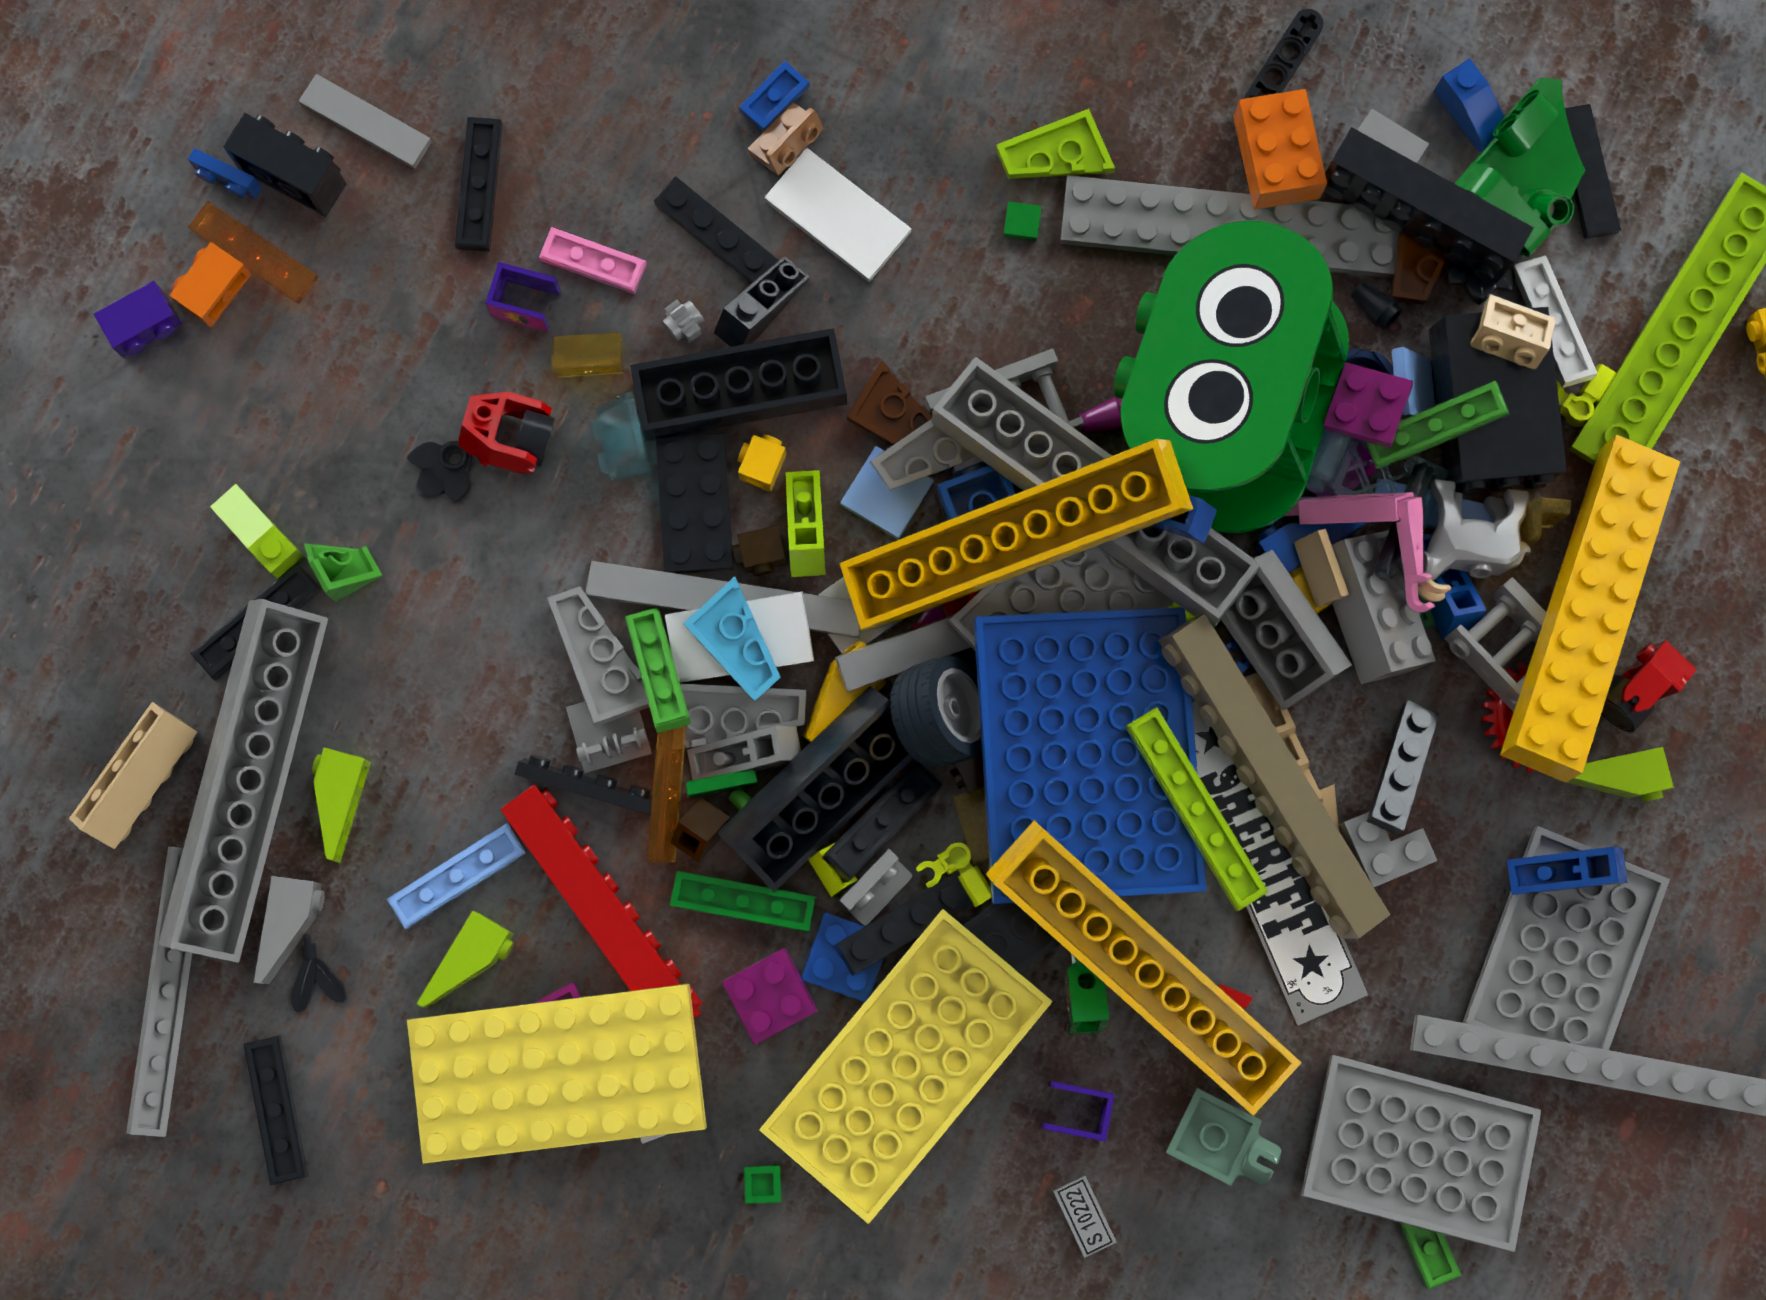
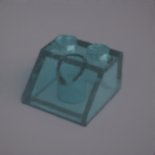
(621, 438)

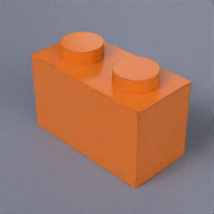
(209, 284)

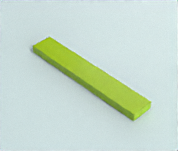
(1196, 809)

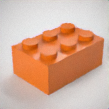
(1279, 149)

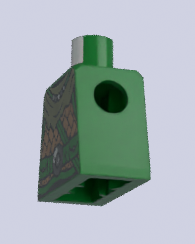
(1085, 1007)

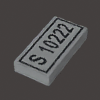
(1084, 1216)

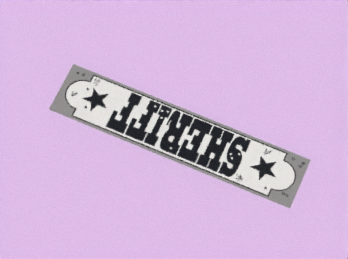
(1294, 929)

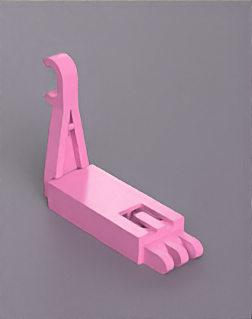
(1377, 509)

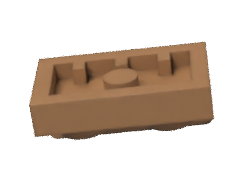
(786, 138)

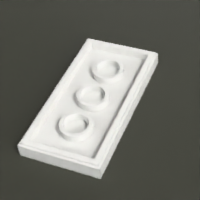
(837, 215)
(779, 619)

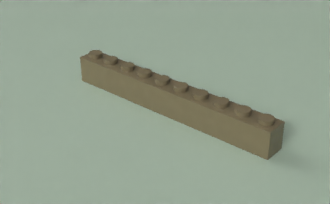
(1273, 777)

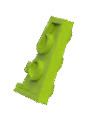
(1057, 149)

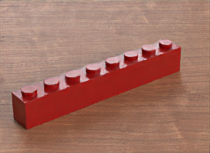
(591, 893)

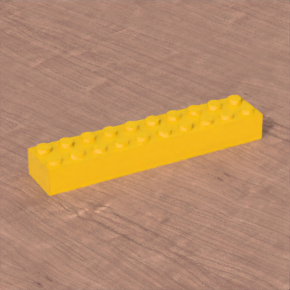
(1017, 534)
(1590, 609)
(1142, 967)

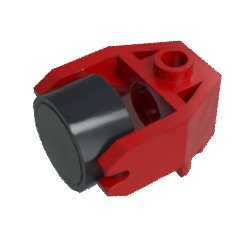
(482, 424)
(1653, 676)

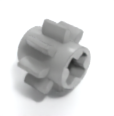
(683, 321)

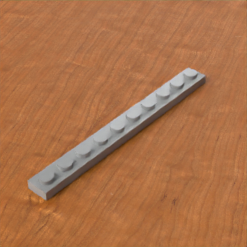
(1589, 1065)

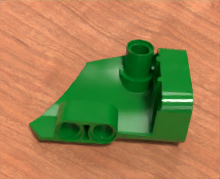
(1530, 163)

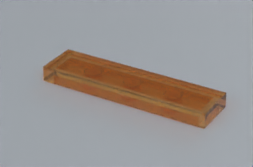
(254, 252)
(666, 794)

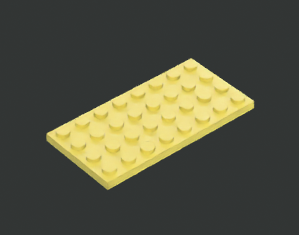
(905, 1066)
(556, 1074)

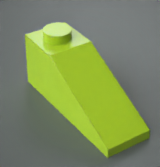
(805, 523)
(257, 531)
(1629, 775)
(338, 790)
(472, 953)

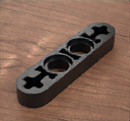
(1281, 65)

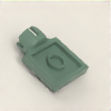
(1222, 1141)

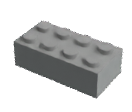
(1375, 618)
(1283, 634)

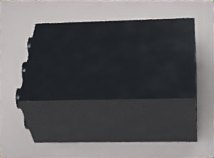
(1510, 450)

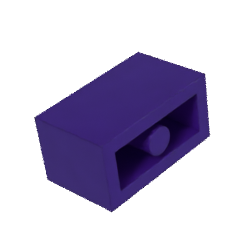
(138, 319)

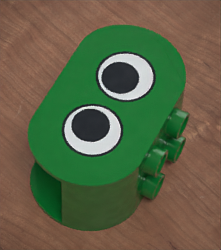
(1238, 368)

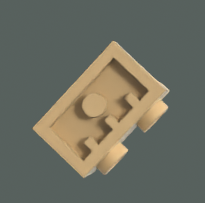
(1514, 332)

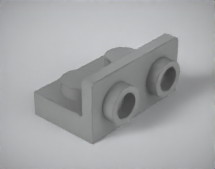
(876, 888)

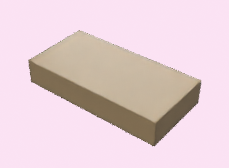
(1321, 568)

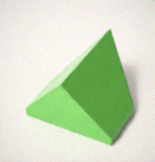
(342, 568)

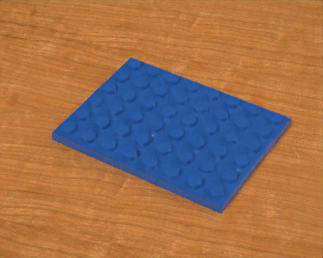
(1059, 747)

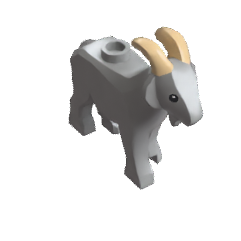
(1472, 543)

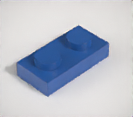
(774, 96)
(235, 180)

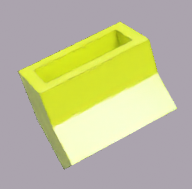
(829, 877)

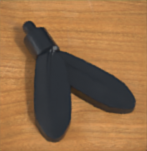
(314, 971)

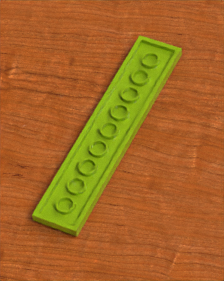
(1683, 325)

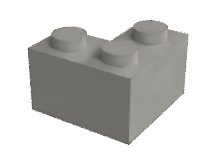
(1382, 858)

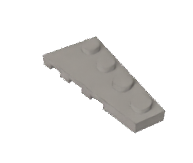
(918, 456)

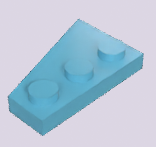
(733, 639)

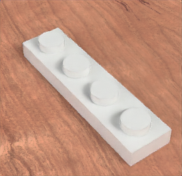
(1541, 289)

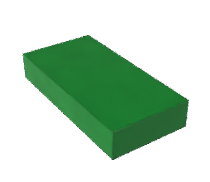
(721, 783)

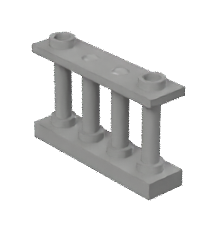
(1035, 367)
(1527, 613)

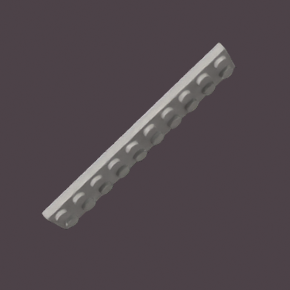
(1169, 217)

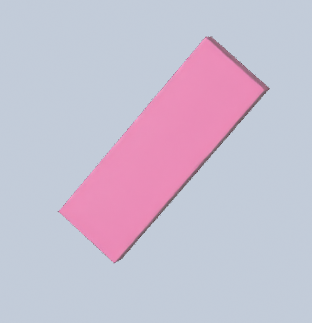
(592, 260)

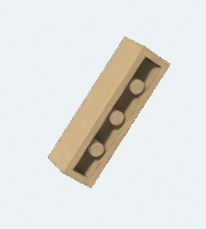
(133, 776)

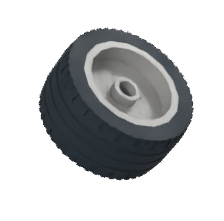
(938, 711)

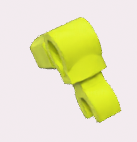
(1580, 408)
(958, 858)

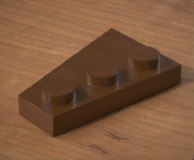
(1415, 270)
(887, 408)

